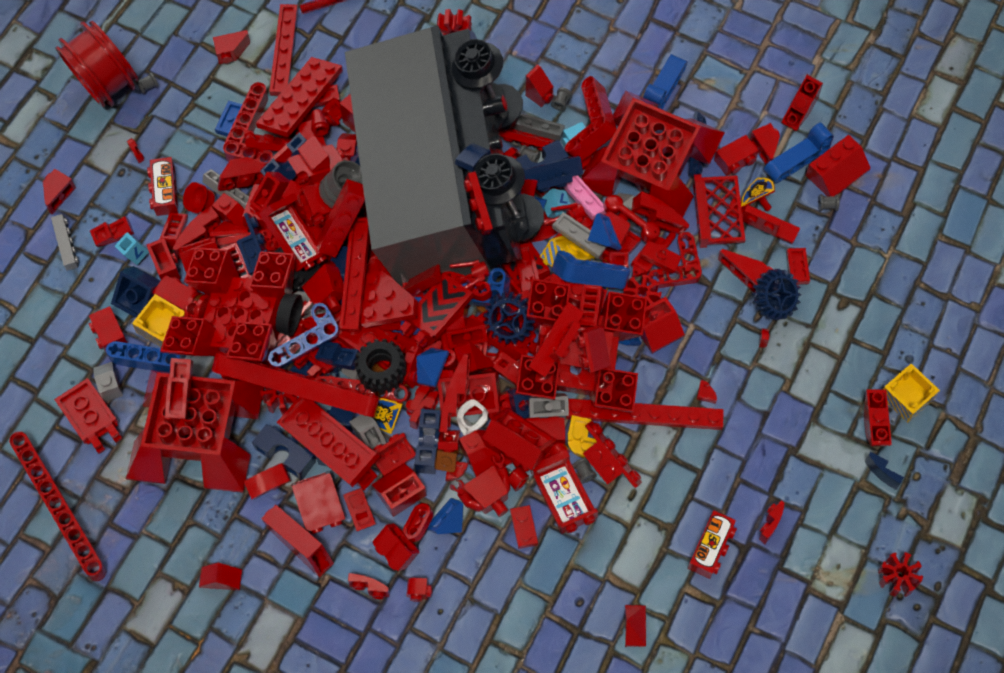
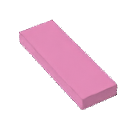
(583, 195)

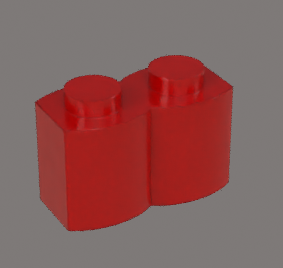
(395, 547)

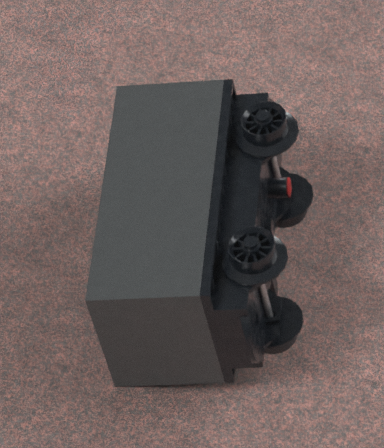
(413, 115)

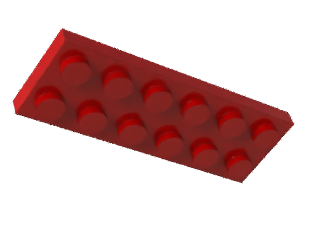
(299, 97)
(328, 440)

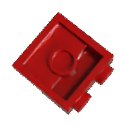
(511, 349)

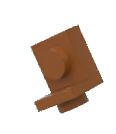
(446, 460)

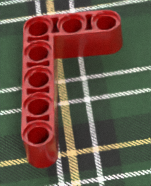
(601, 117)
(239, 127)

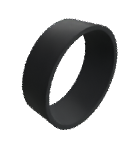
(289, 314)

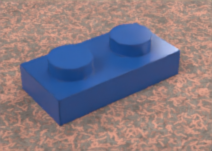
(227, 118)

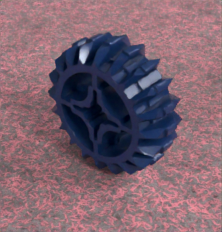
(777, 282)
(511, 324)

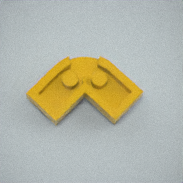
(578, 436)

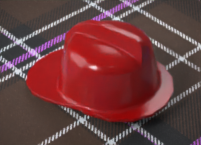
(198, 198)

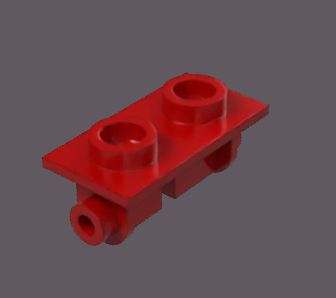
(411, 359)

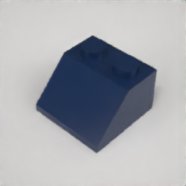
(133, 290)

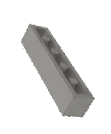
(211, 179)
(65, 242)

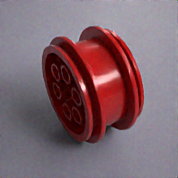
(97, 63)

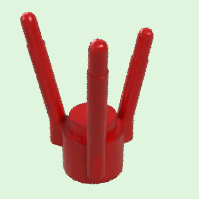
(574, 210)
(479, 271)

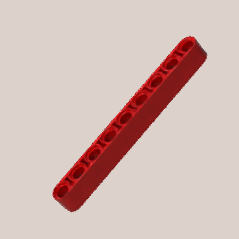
(296, 384)
(63, 511)

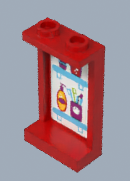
(292, 233)
(564, 493)

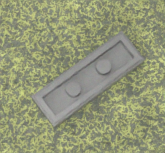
(577, 234)

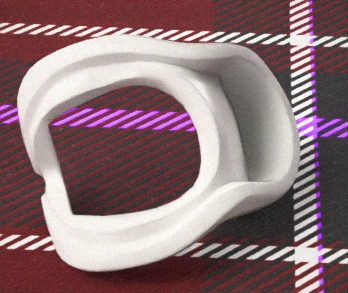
(464, 425)

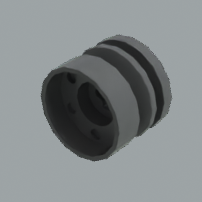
(334, 181)

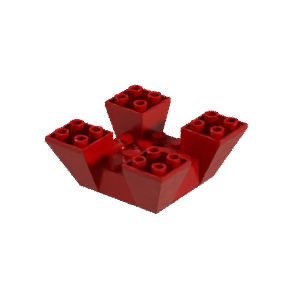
(621, 158)
(240, 310)
(606, 387)
(221, 460)

